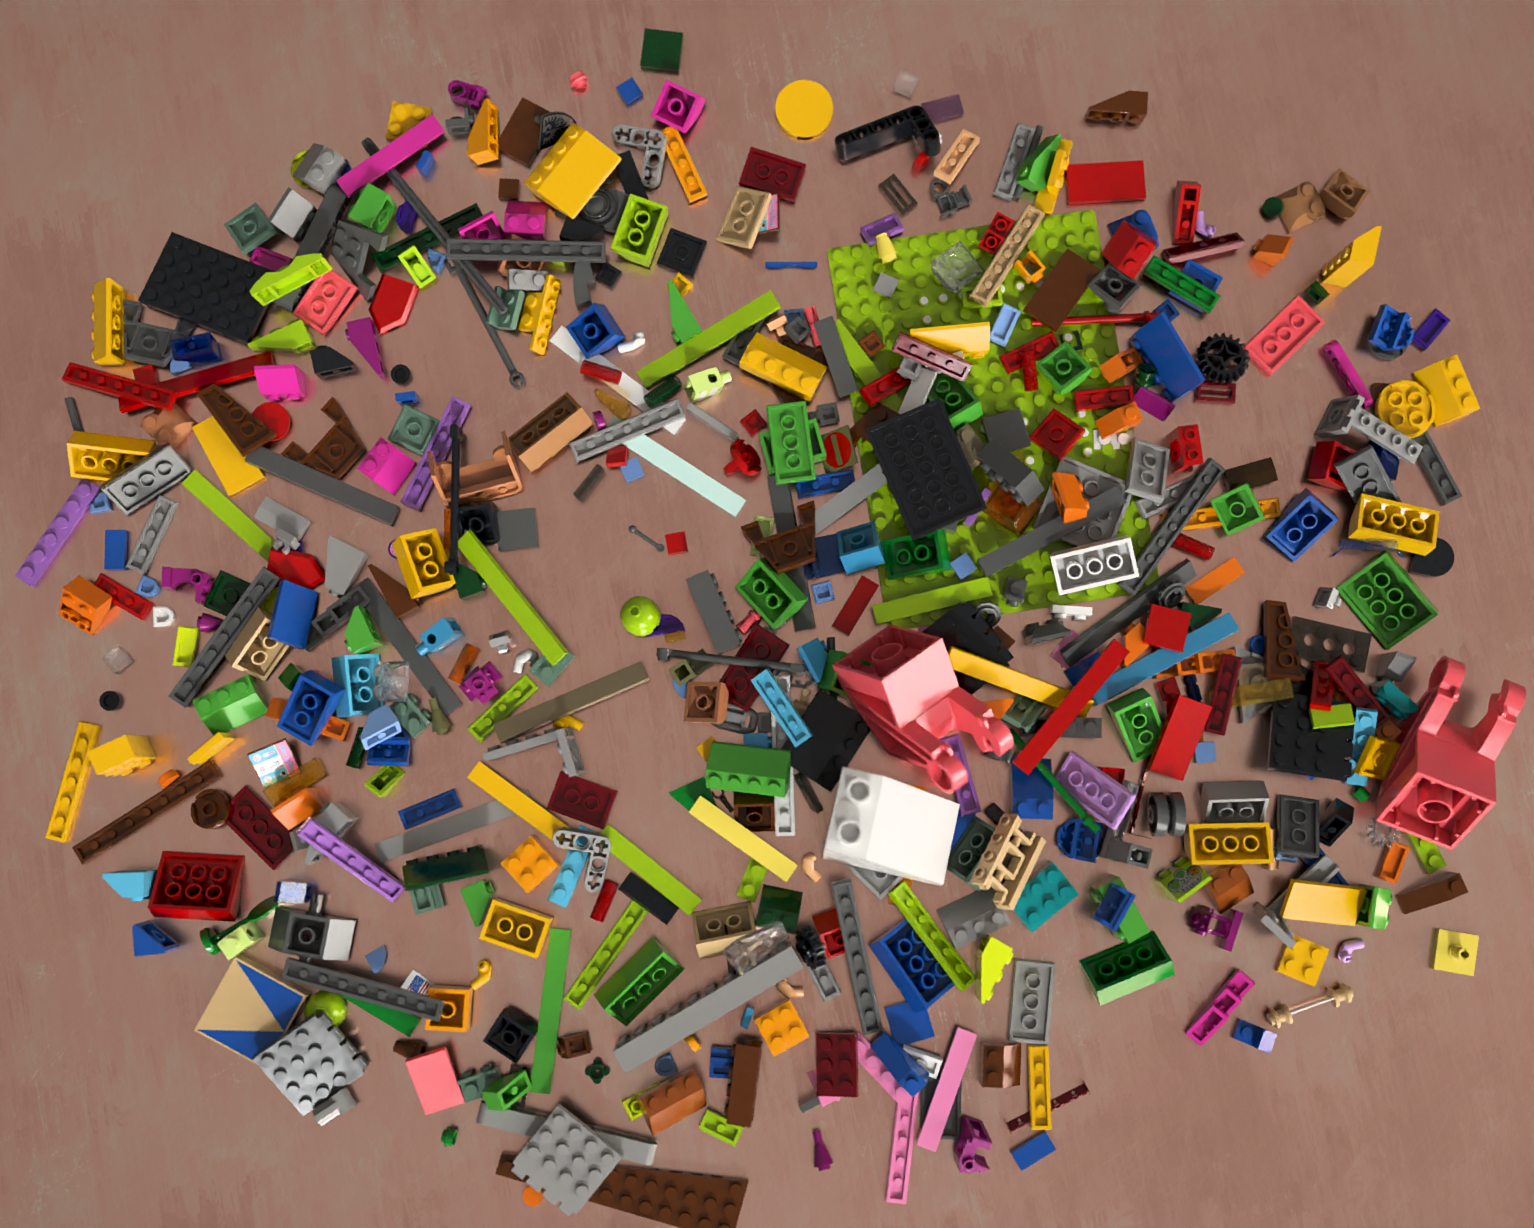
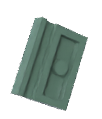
(1024, 712)
(426, 899)

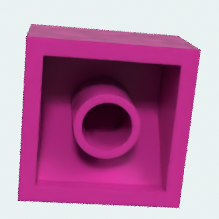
(677, 106)
(526, 220)
(280, 381)
(387, 466)

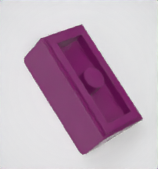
(1153, 403)

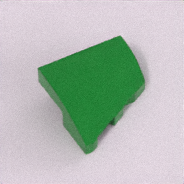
(689, 793)

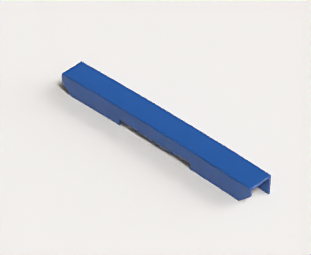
(791, 264)

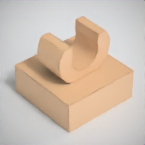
(776, 324)

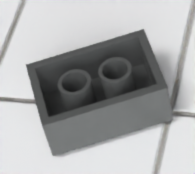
(1009, 473)

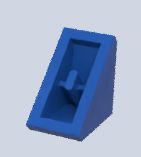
(1078, 670)

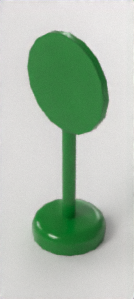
(211, 938)

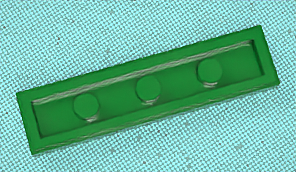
(1181, 284)
(399, 1020)

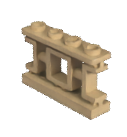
(1019, 867)

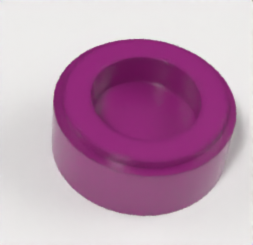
(599, 420)

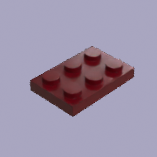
(772, 174)
(582, 800)
(837, 1064)

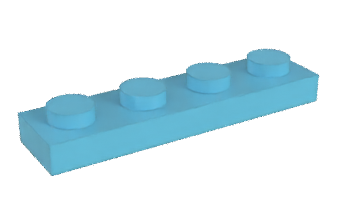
(781, 707)
(1363, 727)
(569, 872)

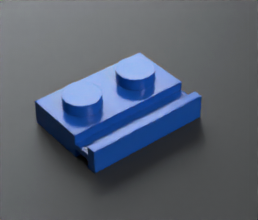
(720, 1062)

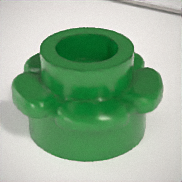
(449, 1136)

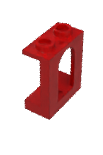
(1187, 446)

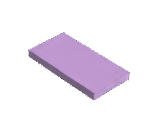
(1095, 790)

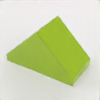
(384, 780)

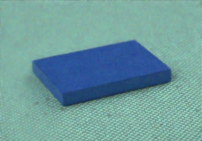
(292, 614)

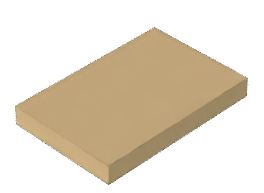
(744, 217)

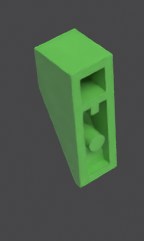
(1037, 166)
(682, 320)

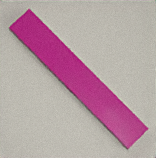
(390, 156)

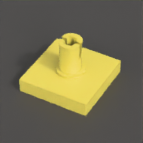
(1454, 952)

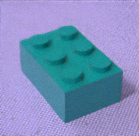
(1043, 896)

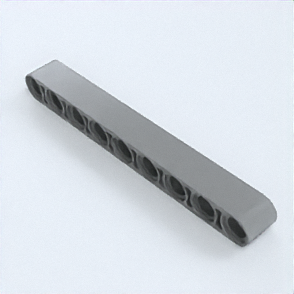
(528, 1122)

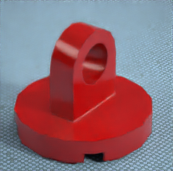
(744, 458)

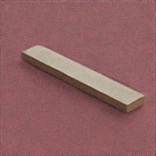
(1007, 255)

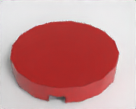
(274, 417)

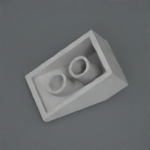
(335, 818)

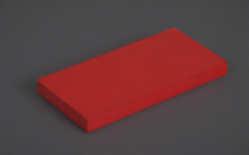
(1105, 182)
(1179, 737)

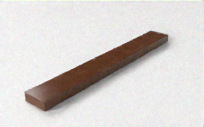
(147, 812)

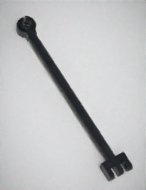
(452, 565)

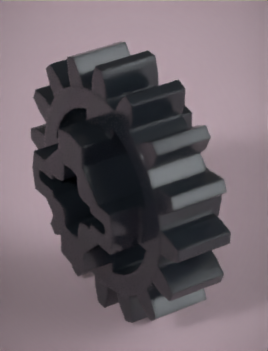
(810, 947)

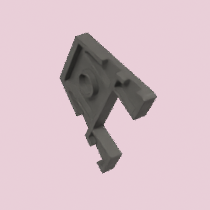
(351, 249)
(149, 342)

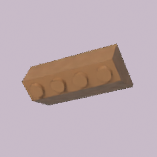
(549, 432)

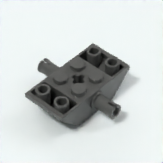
(330, 934)

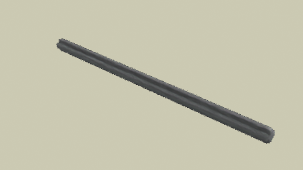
(439, 231)

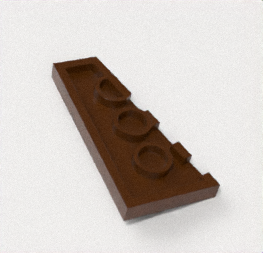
(238, 424)
(1279, 644)

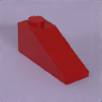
(1185, 211)

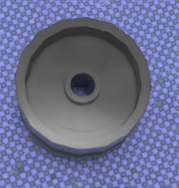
(1166, 814)

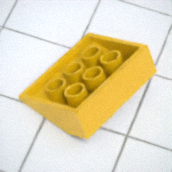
(572, 171)

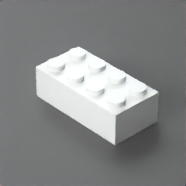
(1094, 564)

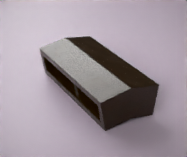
(1254, 473)

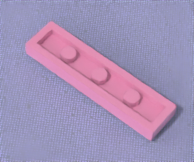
(880, 1073)

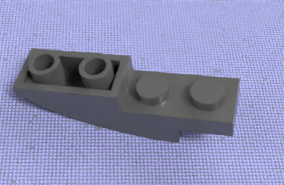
(1077, 729)

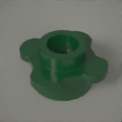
(596, 1077)

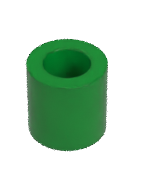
(1361, 793)

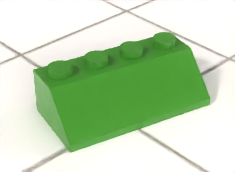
(748, 769)
(638, 982)

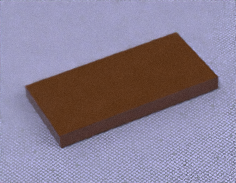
(1061, 290)

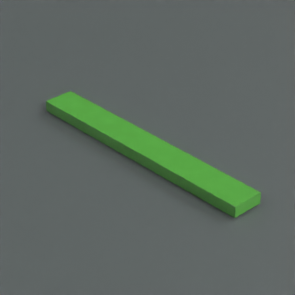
(550, 1010)

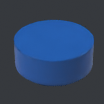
(1256, 644)

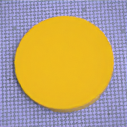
(804, 108)
(1406, 407)

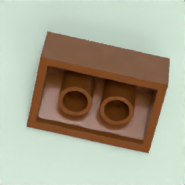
(672, 1100)

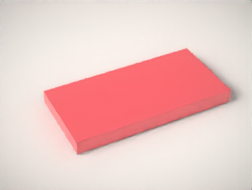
(1283, 335)

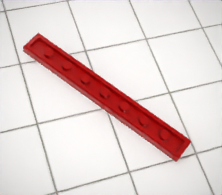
(202, 379)
(1070, 707)

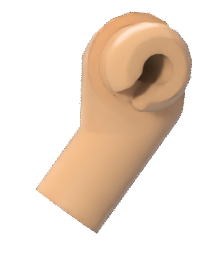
(808, 867)
(788, 991)

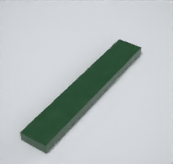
(424, 238)

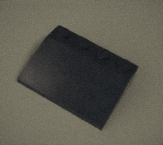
(834, 742)

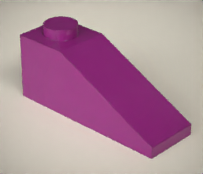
(364, 338)

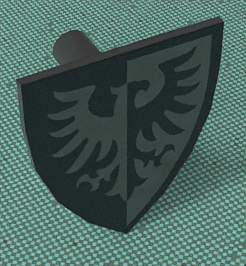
(552, 127)

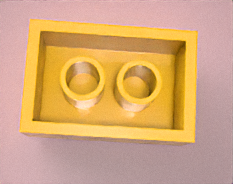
(422, 563)
(122, 755)
(516, 928)

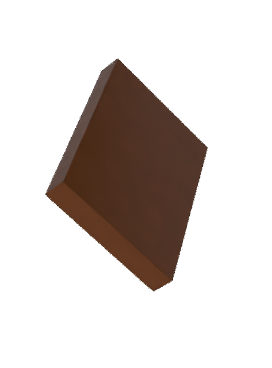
(522, 133)

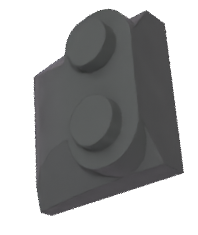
(1114, 288)
(1052, 630)

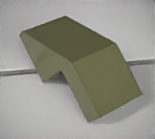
(689, 669)

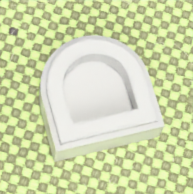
(163, 616)

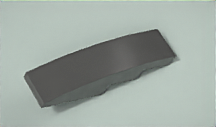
(335, 616)

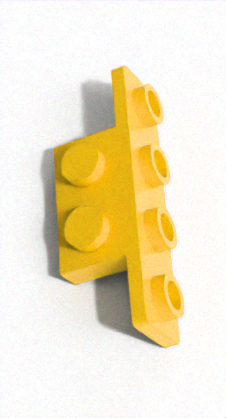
(1046, 198)
(539, 312)

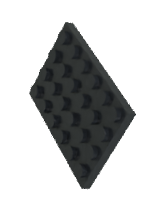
(206, 288)
(926, 469)

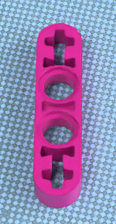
(1347, 372)

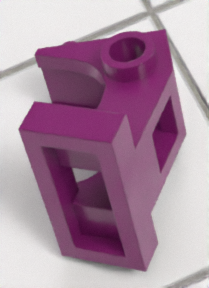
(174, 576)
(480, 683)
(1226, 927)
(971, 1138)

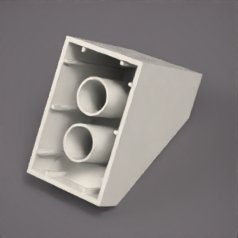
(890, 827)

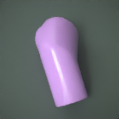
(1202, 227)
(1347, 947)

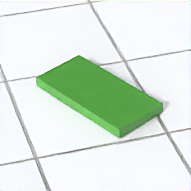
(790, 442)

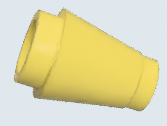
(885, 248)

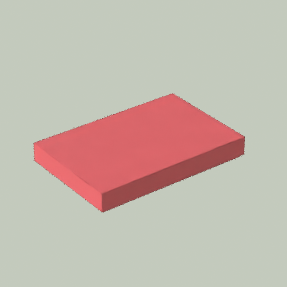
(325, 301)
(435, 1080)

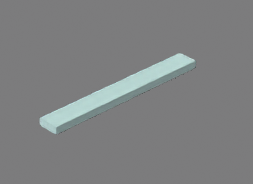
(684, 472)

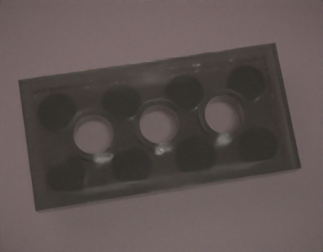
(1339, 637)

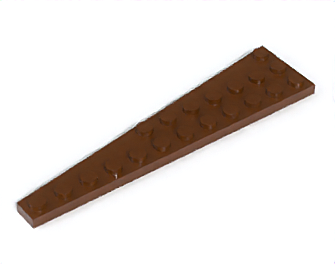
(663, 1195)

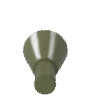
(439, 721)

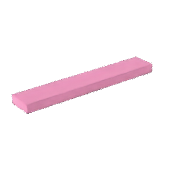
(946, 1089)
(901, 1151)

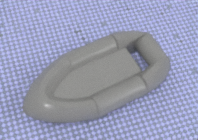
(736, 719)

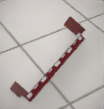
(1139, 797)
(1060, 1100)

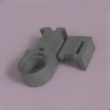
(950, 200)

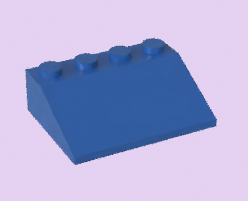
(1164, 349)
(911, 966)

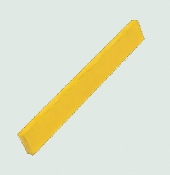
(1010, 679)

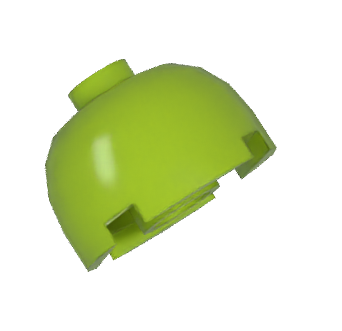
(640, 615)
(330, 1003)

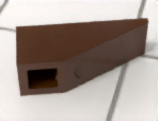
(1127, 106)

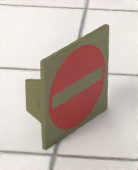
(839, 449)

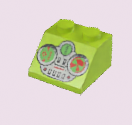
(1182, 880)

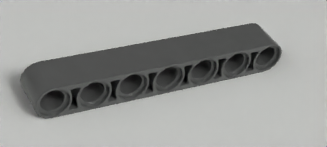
(318, 236)

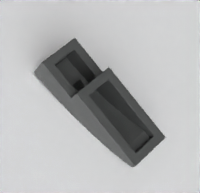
(582, 280)

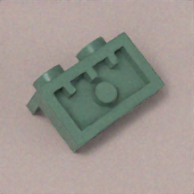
(514, 301)
(546, 672)
(411, 715)
(474, 1083)

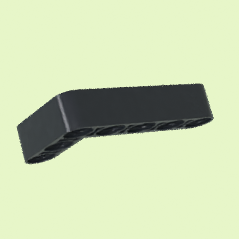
(888, 130)

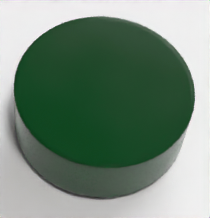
(1273, 207)

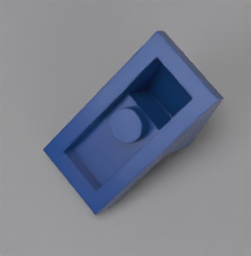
(1254, 1035)

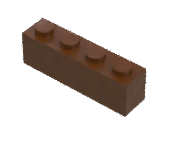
(744, 1082)

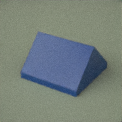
(151, 940)

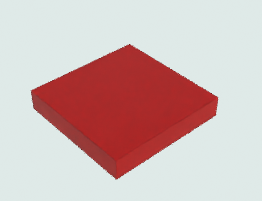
(1057, 434)
(1166, 628)

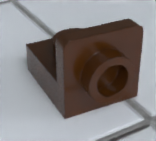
(573, 1045)

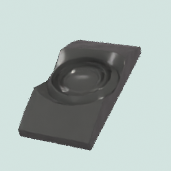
(603, 209)

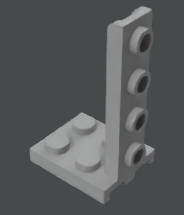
(1347, 413)
(567, 747)
(1319, 871)

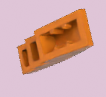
(1196, 664)

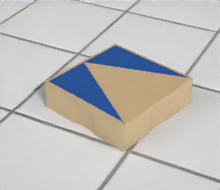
(251, 1008)

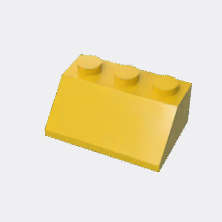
(1449, 389)

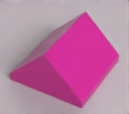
(483, 228)

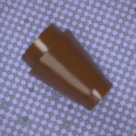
(408, 1048)

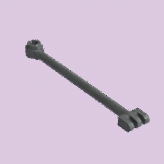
(490, 329)
(665, 654)

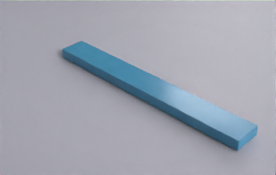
(1164, 659)

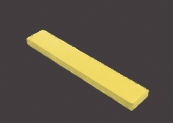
(742, 838)

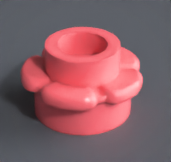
(578, 79)

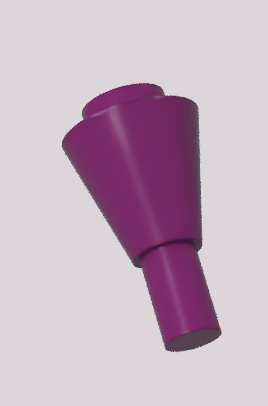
(208, 622)
(821, 1155)

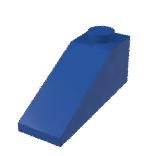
(900, 1064)

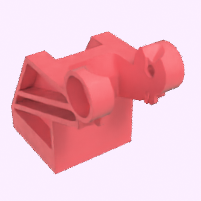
(915, 700)
(1443, 769)

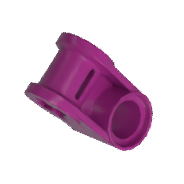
(471, 94)

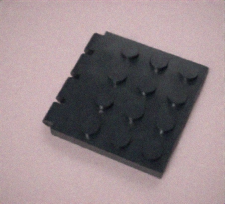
(968, 634)
(1305, 750)

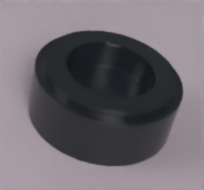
(401, 374)
(110, 700)

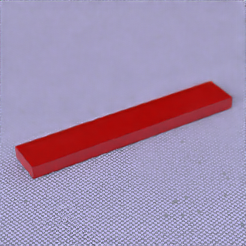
(120, 386)

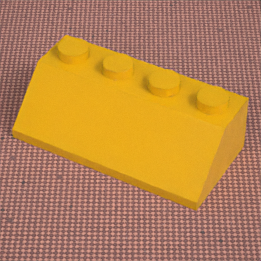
(1352, 260)
(108, 323)
(969, 338)
(782, 366)
(104, 455)
(1386, 519)
(1228, 843)

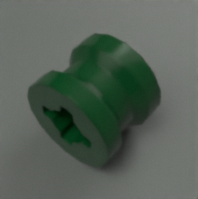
(1145, 375)

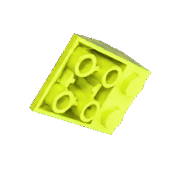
(990, 960)

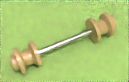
(1334, 996)

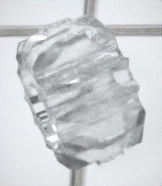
(1391, 836)

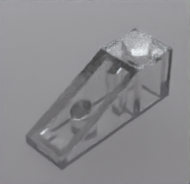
(753, 947)

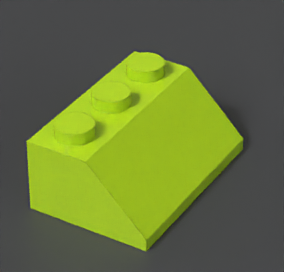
(639, 230)

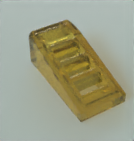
(616, 405)

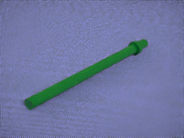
(1087, 819)

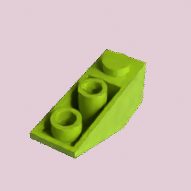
(289, 339)

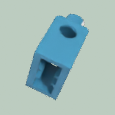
(445, 632)

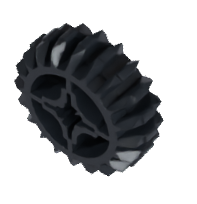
(1213, 364)

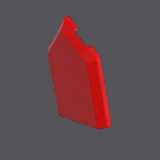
(392, 303)
(295, 567)

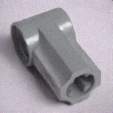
(338, 1104)

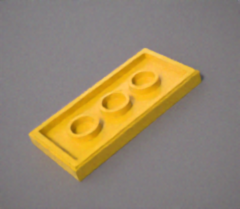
(225, 458)
(1322, 902)

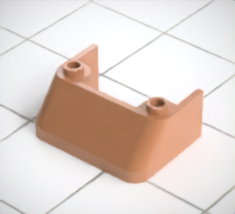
(480, 480)

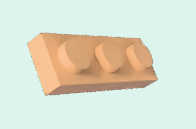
(956, 156)

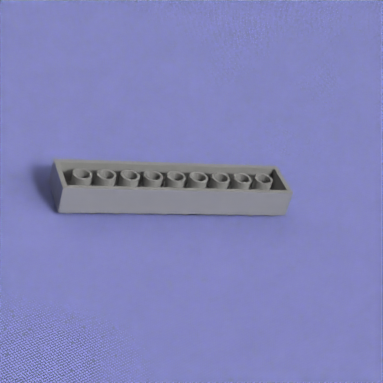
(705, 1008)

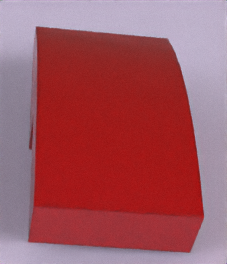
(996, 233)

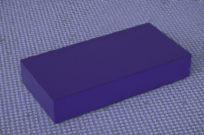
(1430, 329)

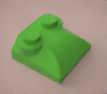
(1064, 368)
(1237, 508)

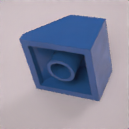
(595, 330)

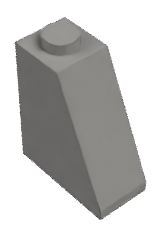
(342, 566)

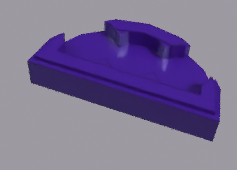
(406, 218)
(667, 625)

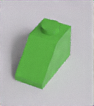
(478, 900)
(506, 1091)

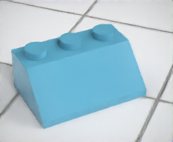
(357, 677)

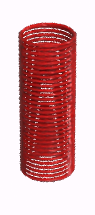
(596, 369)
(1028, 370)
(1194, 546)
(603, 901)

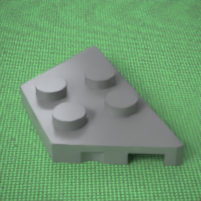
(1251, 672)

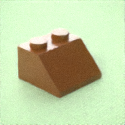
(1228, 886)

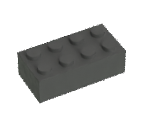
(712, 610)

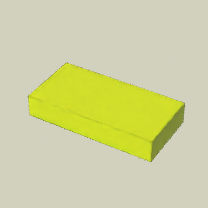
(186, 646)

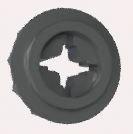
(1175, 591)
(993, 611)

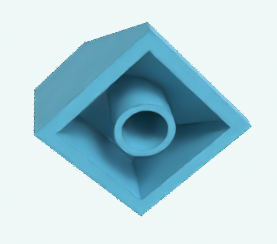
(132, 883)

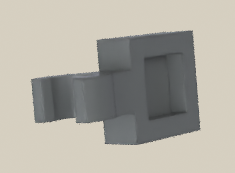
(825, 414)

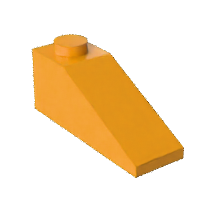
(484, 135)

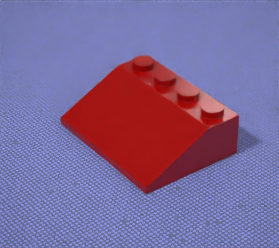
(197, 886)

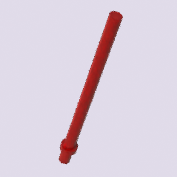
(1146, 317)

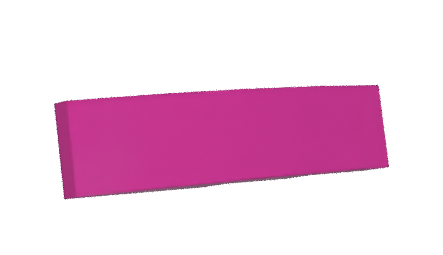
(1219, 1007)

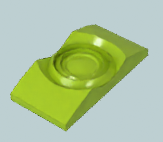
(289, 277)

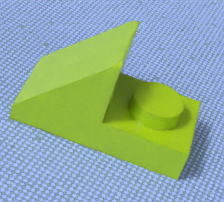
(416, 266)

